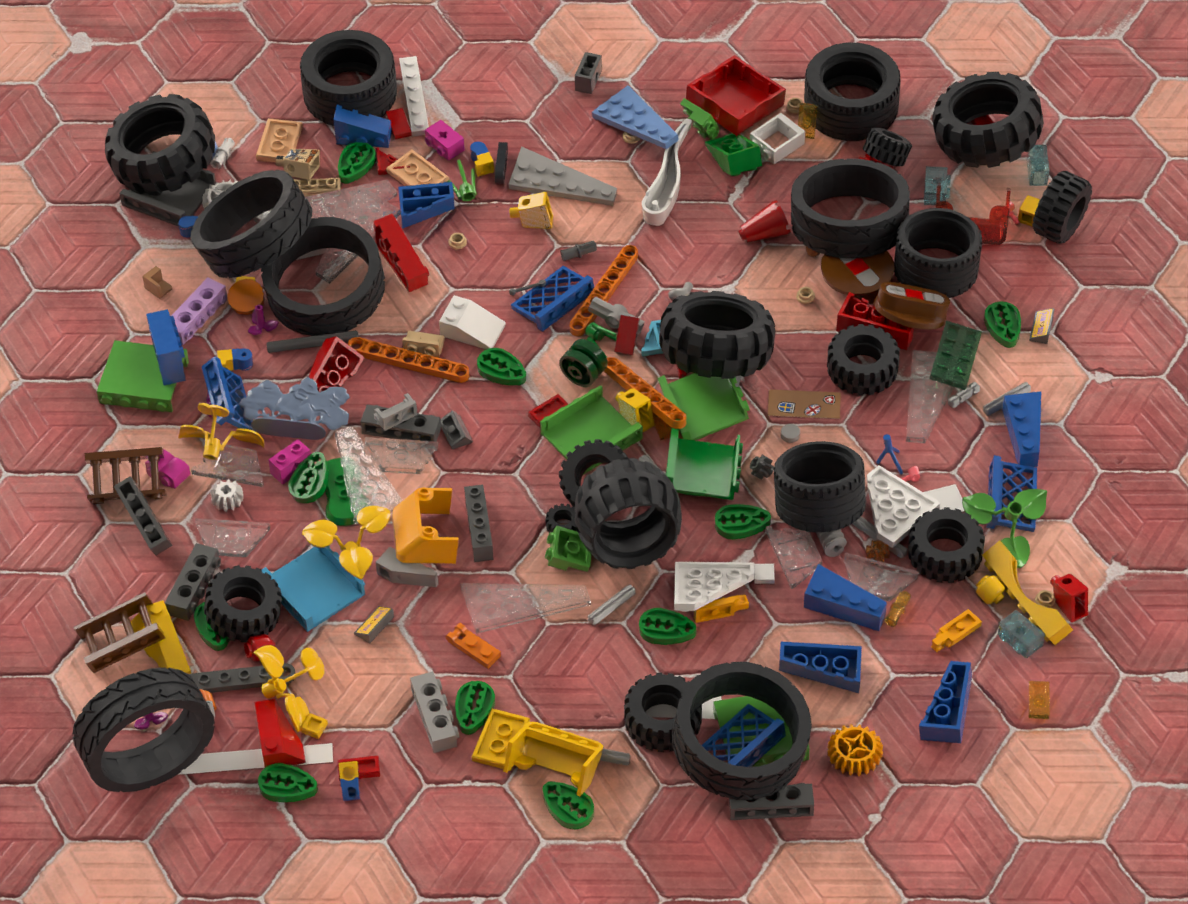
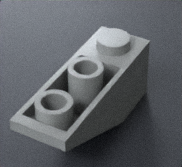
(405, 573)

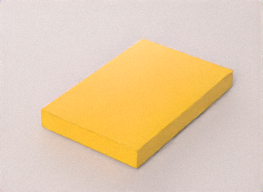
(495, 736)

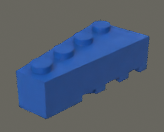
(1023, 423)
(843, 600)

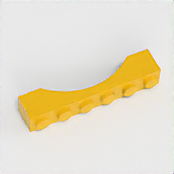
(1005, 565)

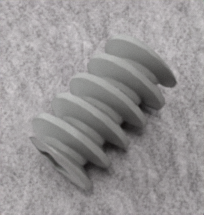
(832, 542)

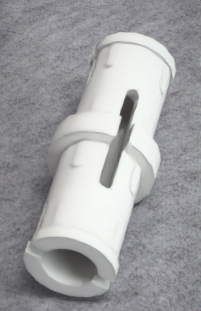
(222, 153)

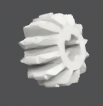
(227, 495)

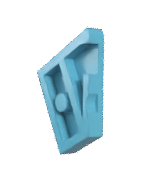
(652, 344)

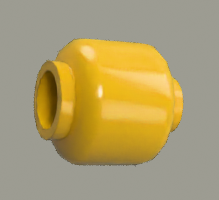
(990, 589)

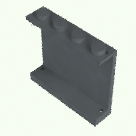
(170, 205)

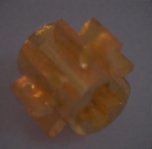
(877, 550)

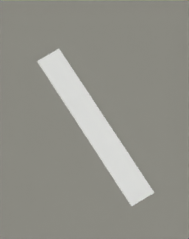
(252, 759)

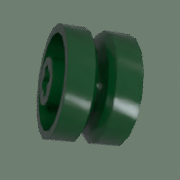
(583, 363)

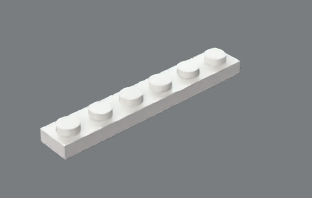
(414, 95)

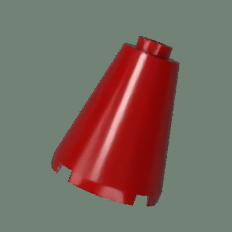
(765, 224)

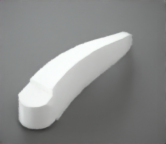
(665, 189)

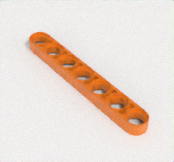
(604, 282)
(415, 365)
(642, 386)

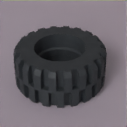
(1062, 207)
(861, 377)
(581, 460)
(946, 564)
(242, 583)
(648, 693)

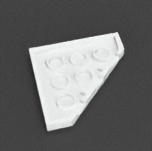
(895, 505)
(706, 581)

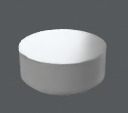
(790, 433)

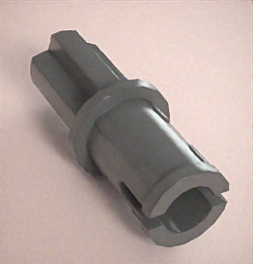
(578, 250)

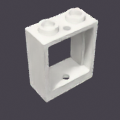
(785, 126)

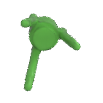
(466, 191)

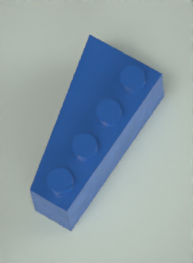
(167, 346)
(823, 663)
(948, 710)

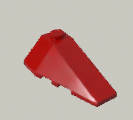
(334, 364)
(277, 736)

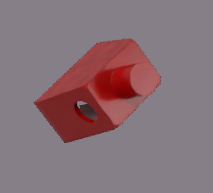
(1070, 596)

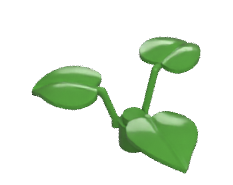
(1027, 502)

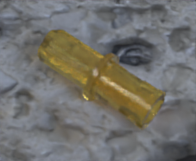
(897, 608)

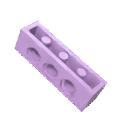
(199, 308)

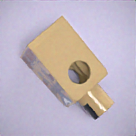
(300, 162)

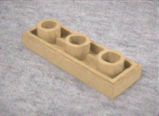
(318, 186)

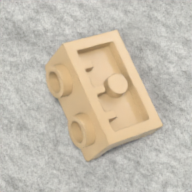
(424, 343)

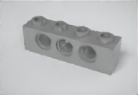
(439, 738)

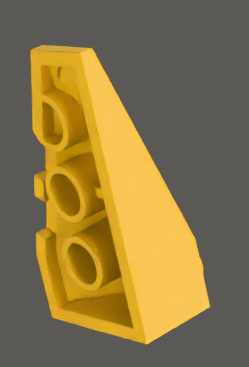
(167, 652)

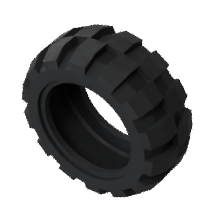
(990, 142)
(170, 166)
(717, 334)

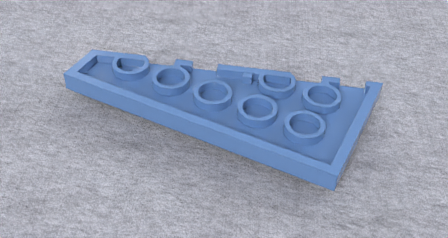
(633, 115)

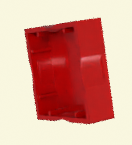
(736, 95)

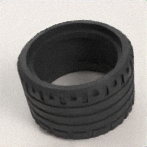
(940, 230)
(819, 486)

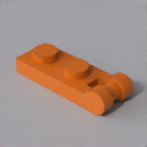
(473, 646)

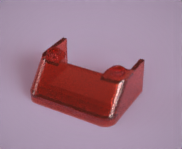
(992, 229)

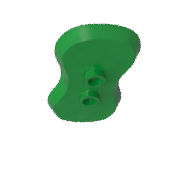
(338, 502)

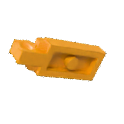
(721, 608)
(956, 630)

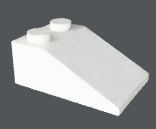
(470, 323)

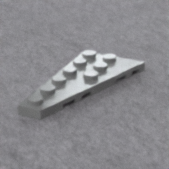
(540, 174)

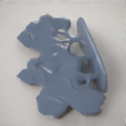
(300, 403)

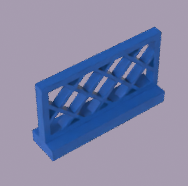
(561, 303)
(226, 393)
(997, 478)
(751, 750)

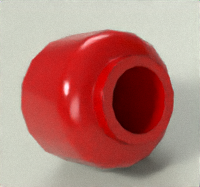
(254, 643)

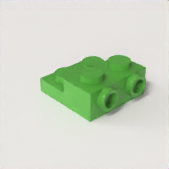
(701, 120)
(567, 550)

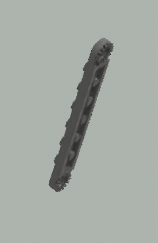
(236, 678)

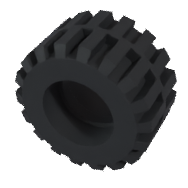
(887, 147)

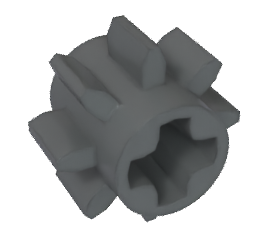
(761, 467)

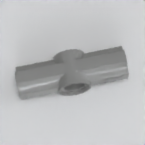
(611, 313)

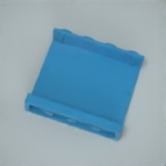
(316, 586)

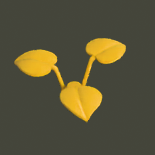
(213, 446)
(353, 557)
(272, 662)

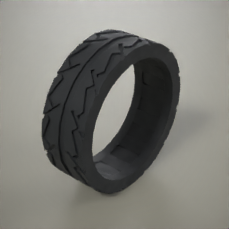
(848, 178)
(263, 241)
(336, 316)
(750, 681)
(126, 702)

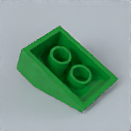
(735, 153)

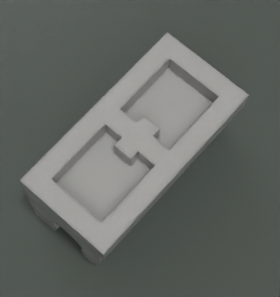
(397, 413)

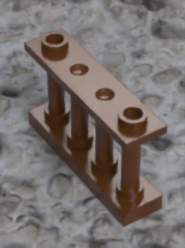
(134, 456)
(125, 647)

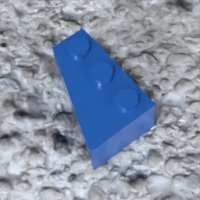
(355, 127)
(424, 201)

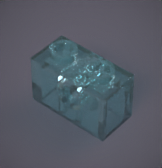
(1038, 166)
(932, 176)
(1021, 634)

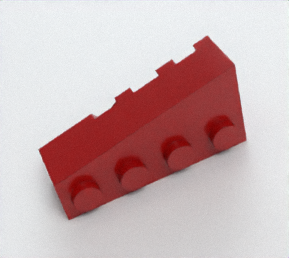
(399, 253)
(861, 312)

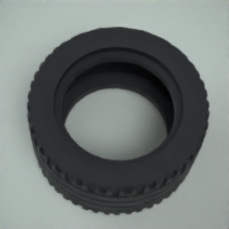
(342, 53)
(856, 65)

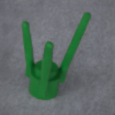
(597, 332)

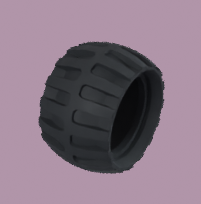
(634, 540)

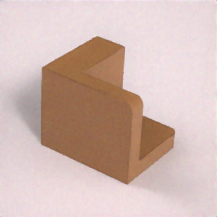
(155, 284)

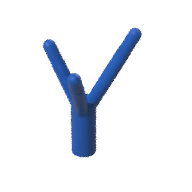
(890, 449)

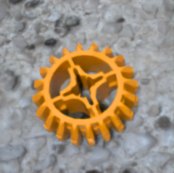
(858, 756)

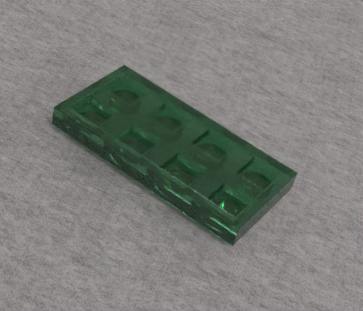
(955, 355)

